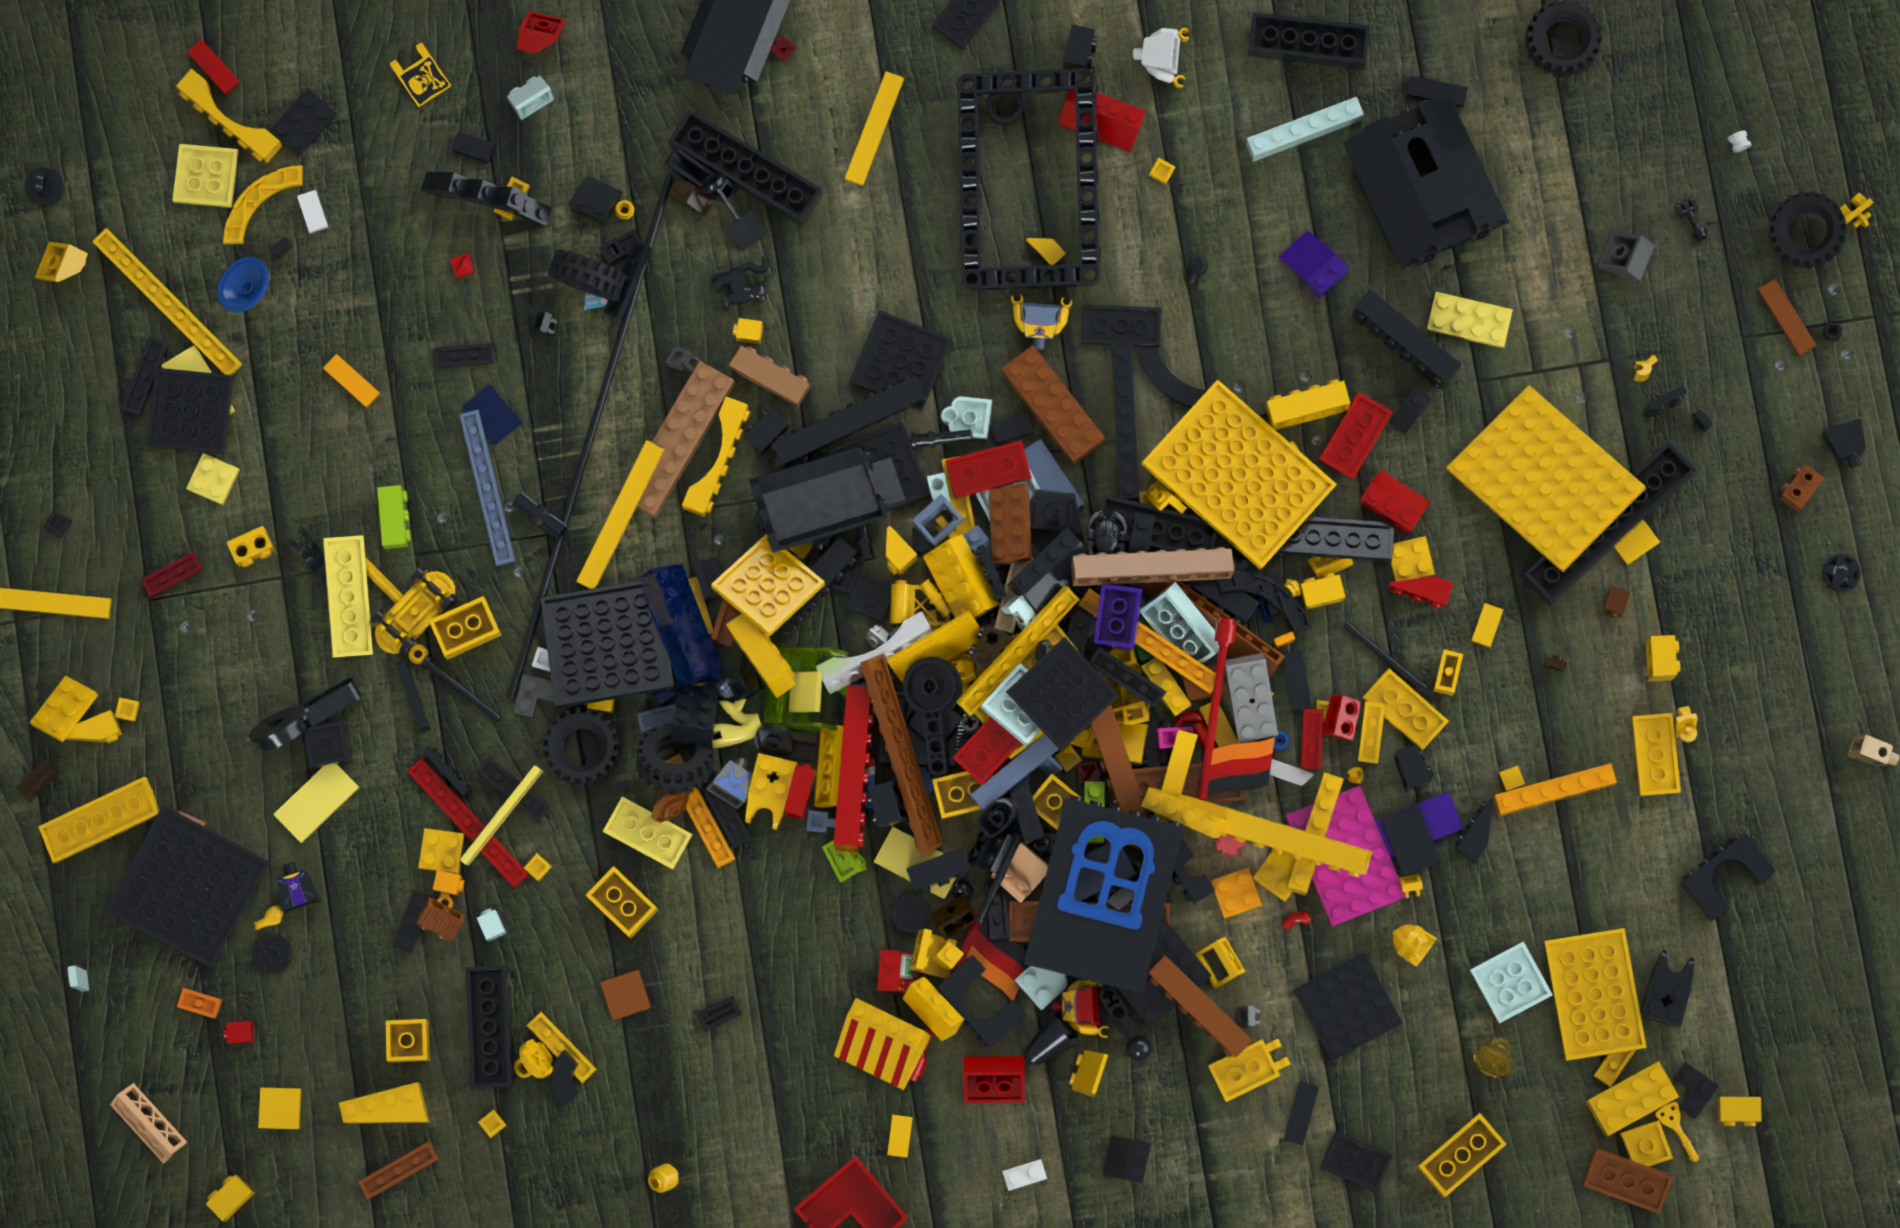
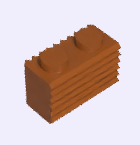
(440, 919)

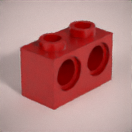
(1341, 717)

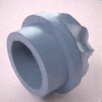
(724, 689)

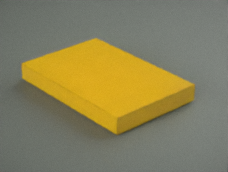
(1134, 741)

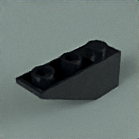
(1477, 837)

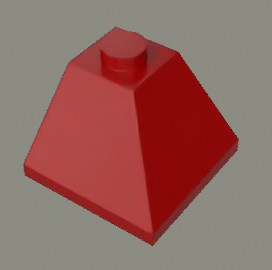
(538, 31)

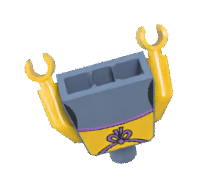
(1040, 320)

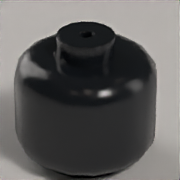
(962, 887)

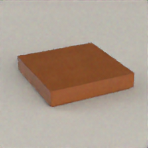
(625, 995)

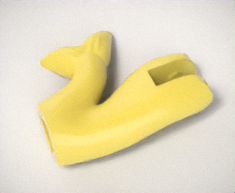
(736, 734)

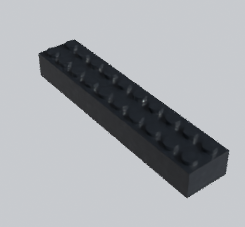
(1662, 477)

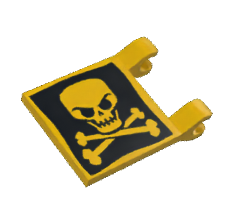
(423, 78)

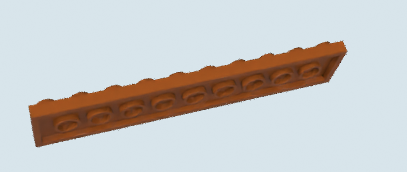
(901, 754)

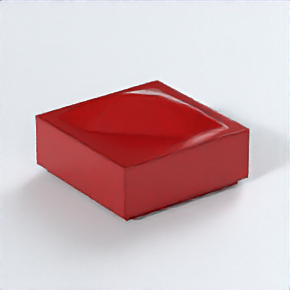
(462, 265)

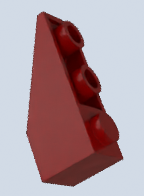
(1429, 589)

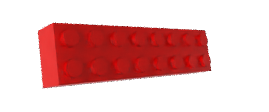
(853, 770)

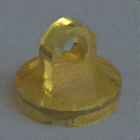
(1494, 1059)

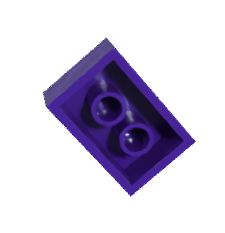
(1118, 617)

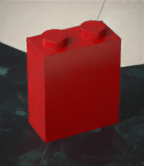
(800, 791)

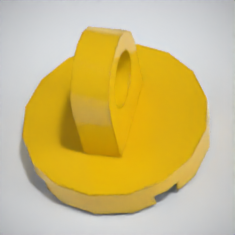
(535, 1059)

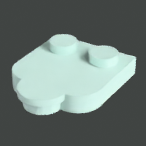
(969, 414)
(1041, 985)

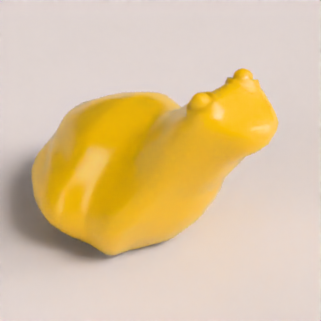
(272, 917)

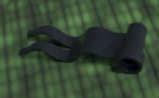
(316, 564)

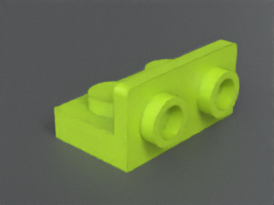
(843, 862)

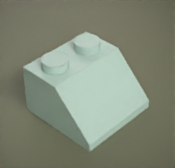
(530, 97)

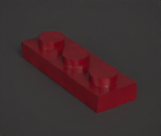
(172, 574)

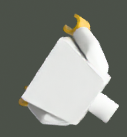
(1161, 54)

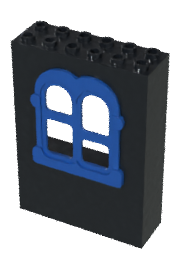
(1090, 938)

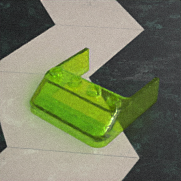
(778, 708)

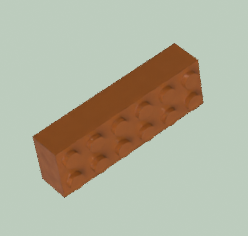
(1053, 405)

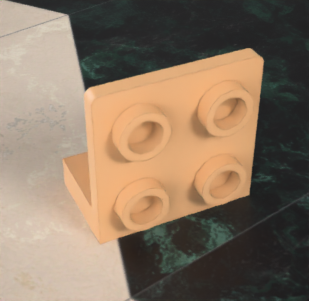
(1023, 873)

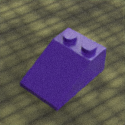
(1315, 264)

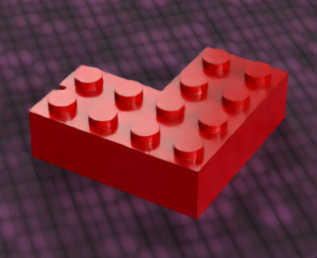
(851, 1193)

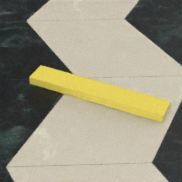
(501, 815)

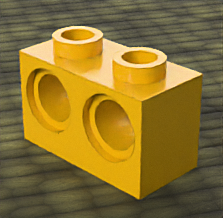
(249, 541)

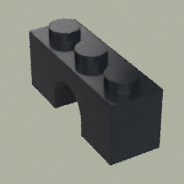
(1195, 888)

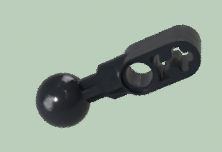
(1138, 1046)

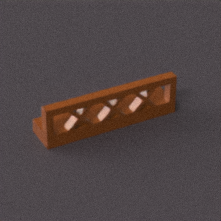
(721, 633)

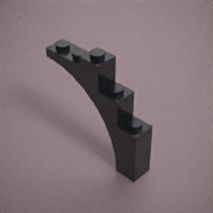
(485, 193)

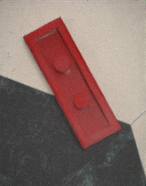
(213, 67)
(1311, 739)

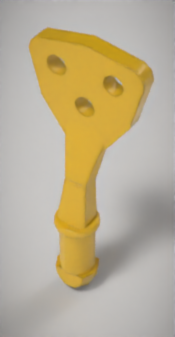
(1675, 1125)

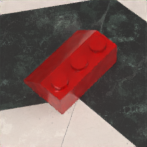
(1394, 502)
(994, 1079)

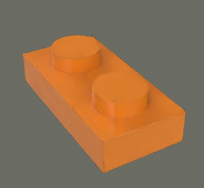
(199, 1003)

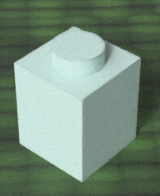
(491, 924)

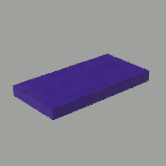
(1439, 817)

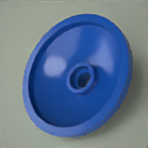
(243, 284)

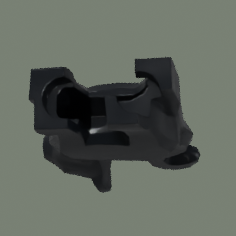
(737, 283)

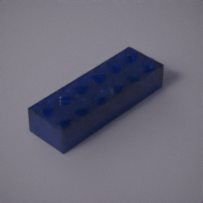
(681, 625)

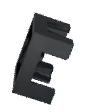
(326, 745)

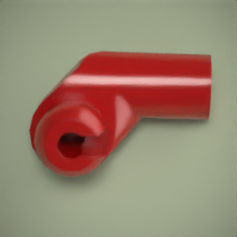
(1188, 716)
(1296, 917)

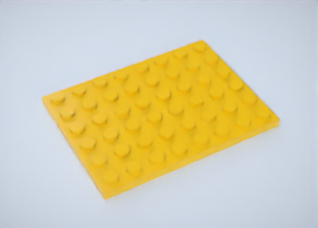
(1238, 474)
(1545, 478)

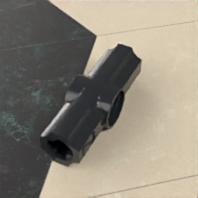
(540, 516)

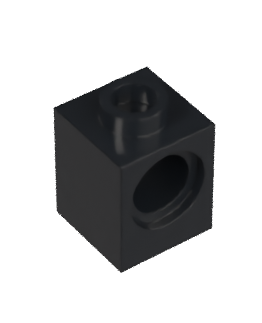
(746, 686)

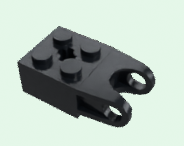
(1668, 984)

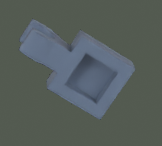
(819, 821)

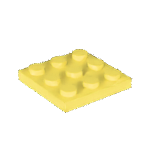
(205, 175)

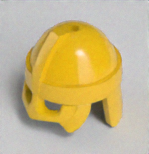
(1412, 943)

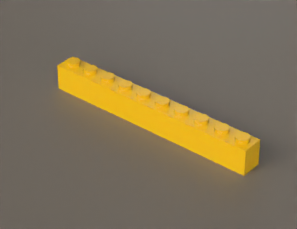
(1288, 839)

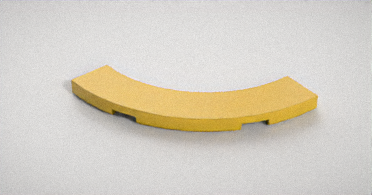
(254, 196)

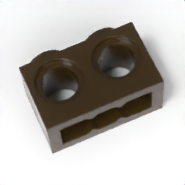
(992, 648)

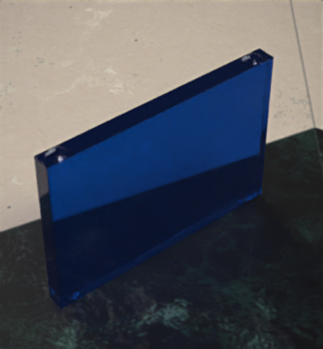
(495, 414)

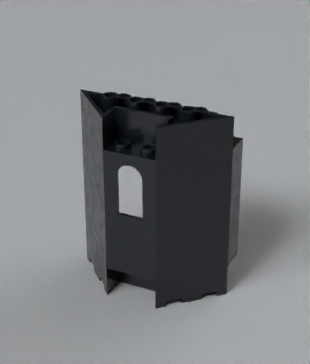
(1430, 211)

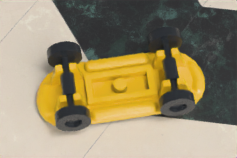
(410, 616)

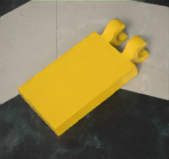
(1248, 1070)

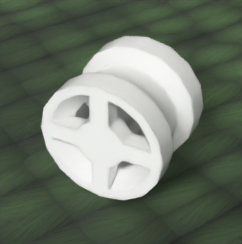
(1739, 141)

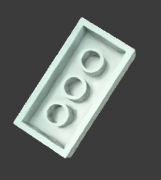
(1181, 623)

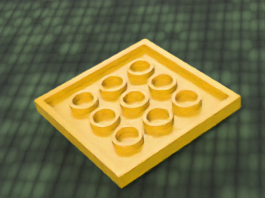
(767, 585)

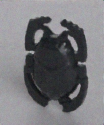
(1106, 533)

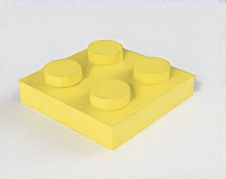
(213, 479)

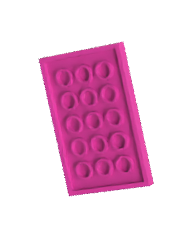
(1344, 894)

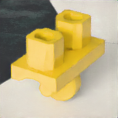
(1861, 204)
(1686, 724)

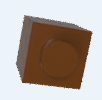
(1616, 602)

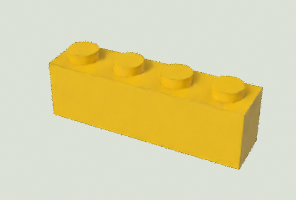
(1183, 812)

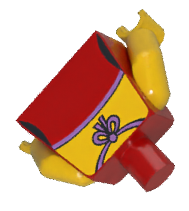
(1081, 1007)

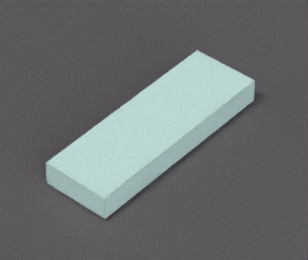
(78, 978)

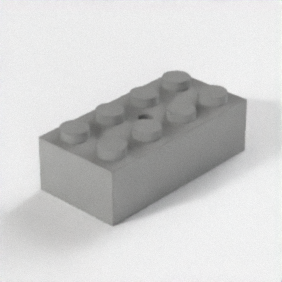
(1249, 679)

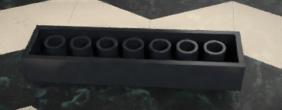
(747, 168)

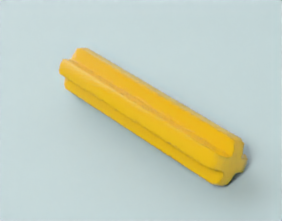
(382, 582)

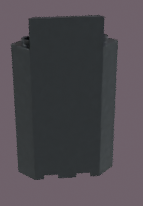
(731, 41)
(825, 496)

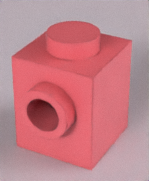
(1228, 845)

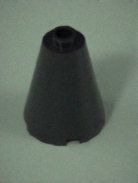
(1050, 1040)

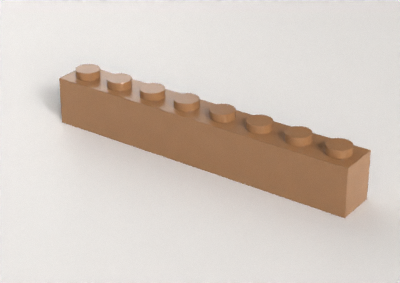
(1152, 566)

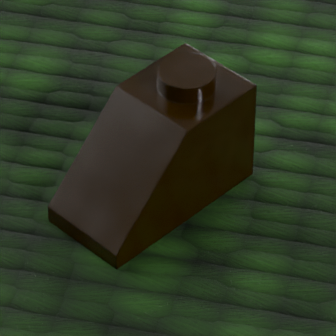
(691, 197)

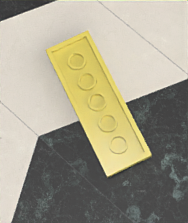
(347, 596)

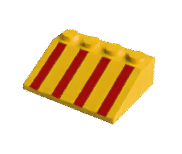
(880, 1044)

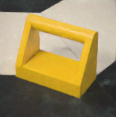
(1227, 958)

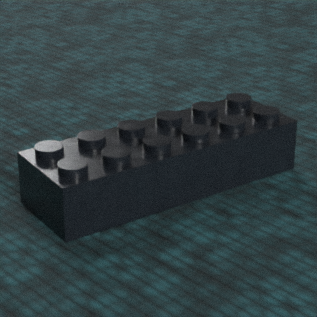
(1308, 40)
(1406, 340)
(1170, 528)
(489, 1027)

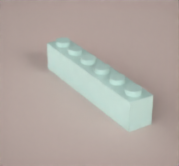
(1304, 129)

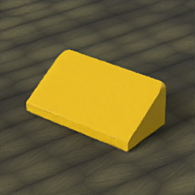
(1324, 565)

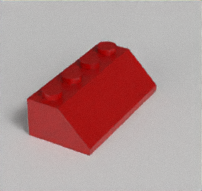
(1116, 121)

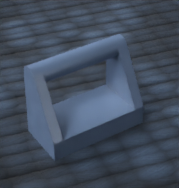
(930, 513)

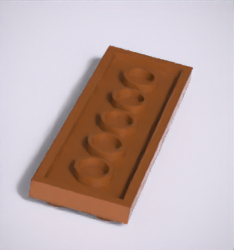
(1154, 778)

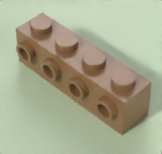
(770, 376)

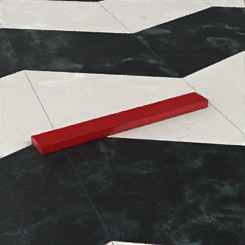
(466, 821)

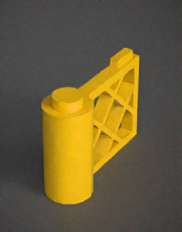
(904, 601)

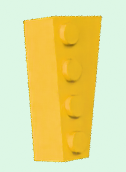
(394, 1105)

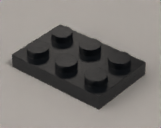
(303, 122)

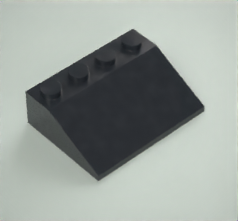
(1050, 572)

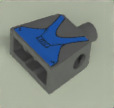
(732, 783)

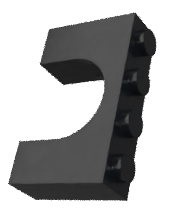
(1700, 884)
(990, 1029)

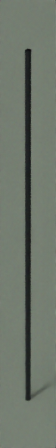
(587, 446)

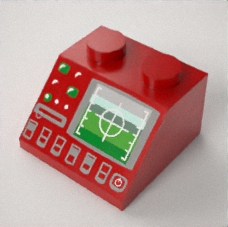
(895, 972)

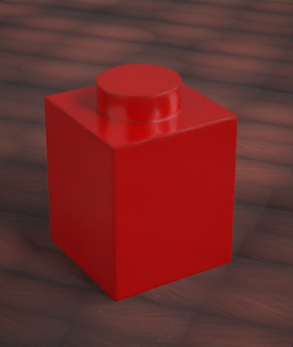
(239, 1032)

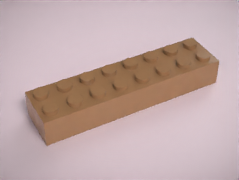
(684, 432)

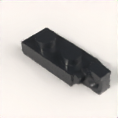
(990, 573)

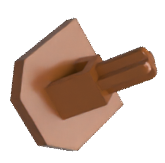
(669, 805)

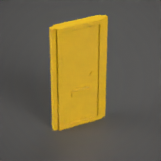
(945, 642)

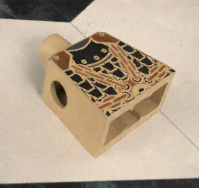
(1872, 751)

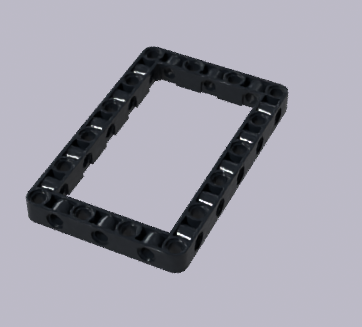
(1087, 179)

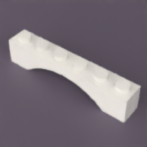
(842, 671)

